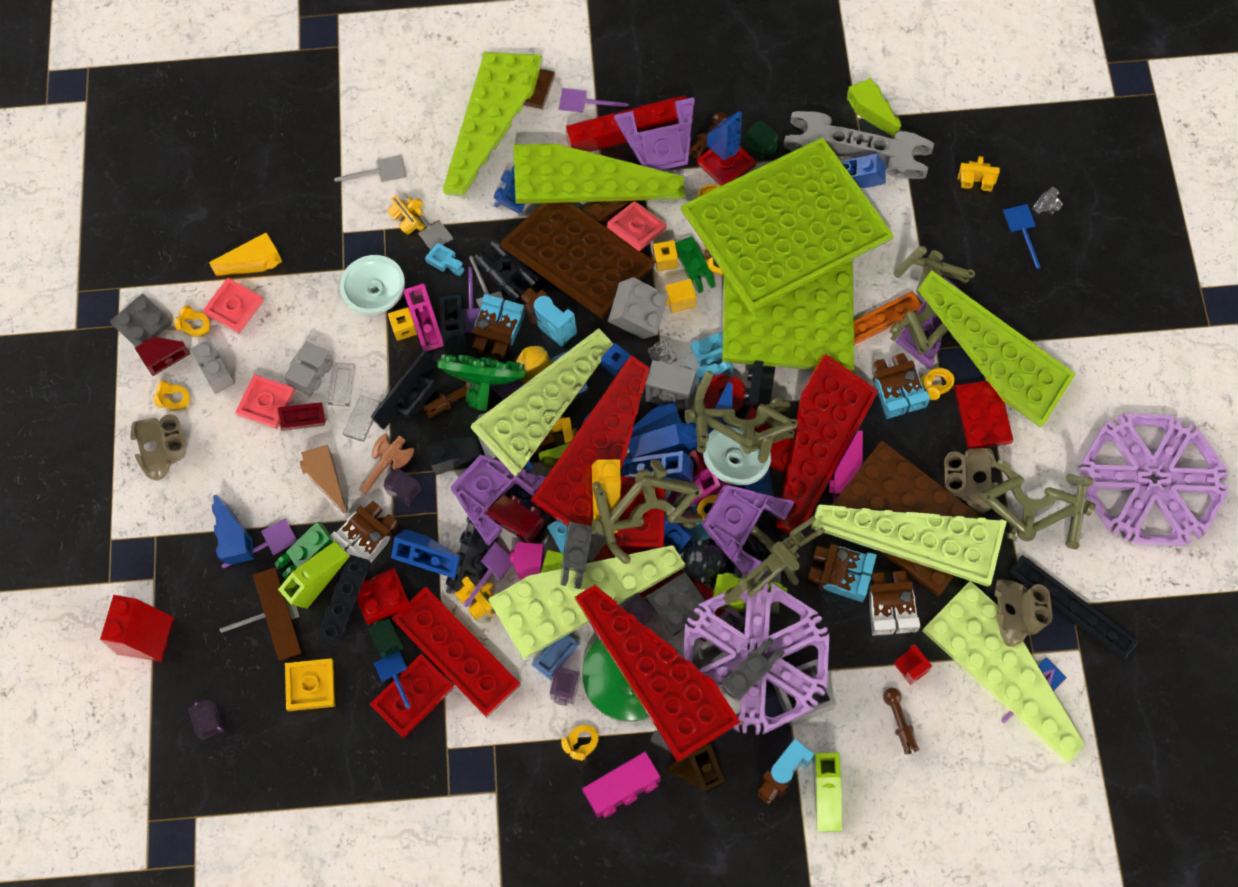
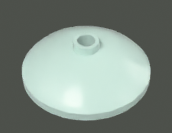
(372, 274)
(723, 450)

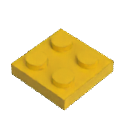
(309, 684)

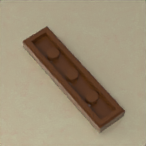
(277, 615)

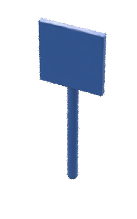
(1021, 219)
(390, 667)

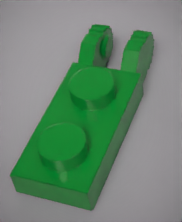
(694, 263)
(305, 548)

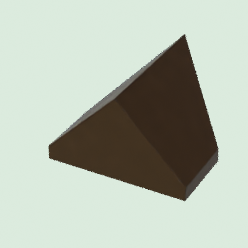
(699, 769)

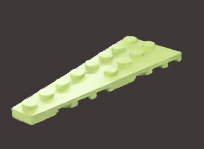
(527, 416)
(944, 543)

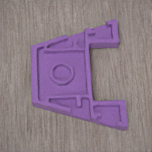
(663, 146)
(483, 486)
(734, 517)

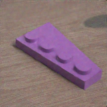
(906, 341)

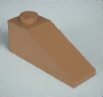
(322, 472)

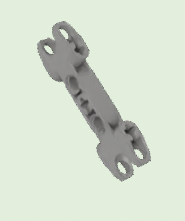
(895, 152)

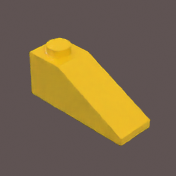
(250, 257)
(608, 475)

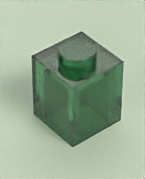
(762, 139)
(385, 638)

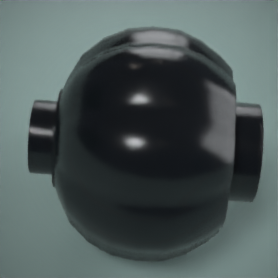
(704, 561)

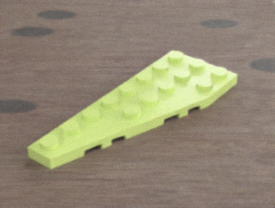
(543, 611)
(972, 637)

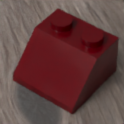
(516, 518)

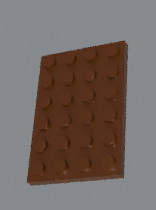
(576, 254)
(897, 485)

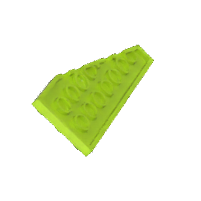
(1011, 363)

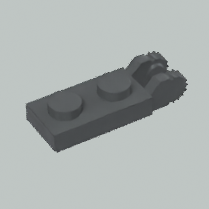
(575, 552)
(751, 670)

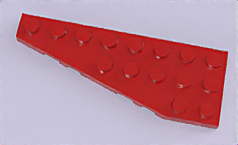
(827, 420)
(603, 436)
(672, 691)

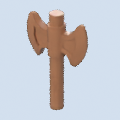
(389, 453)

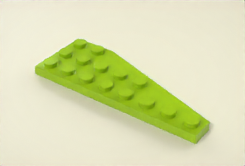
(496, 98)
(572, 175)

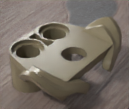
(157, 462)
(973, 462)
(1031, 608)

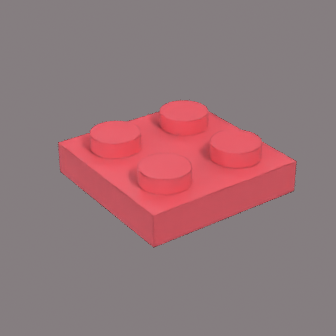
(636, 226)
(233, 305)
(263, 399)

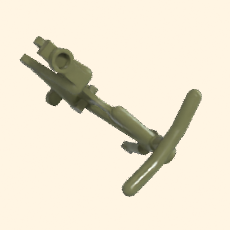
(913, 320)
(749, 440)
(646, 482)
(1027, 528)
(782, 557)

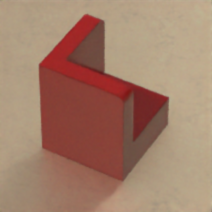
(913, 665)

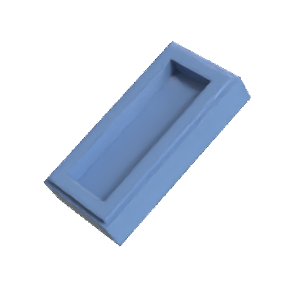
(555, 655)

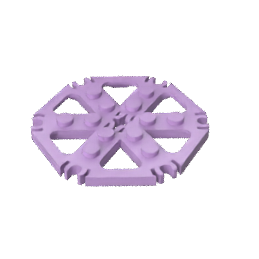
(1161, 465)
(756, 633)

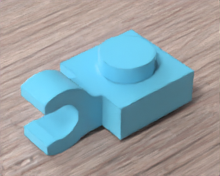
(443, 258)

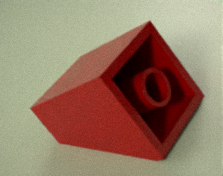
(136, 629)

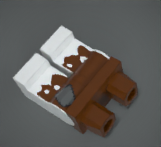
(364, 534)
(891, 600)

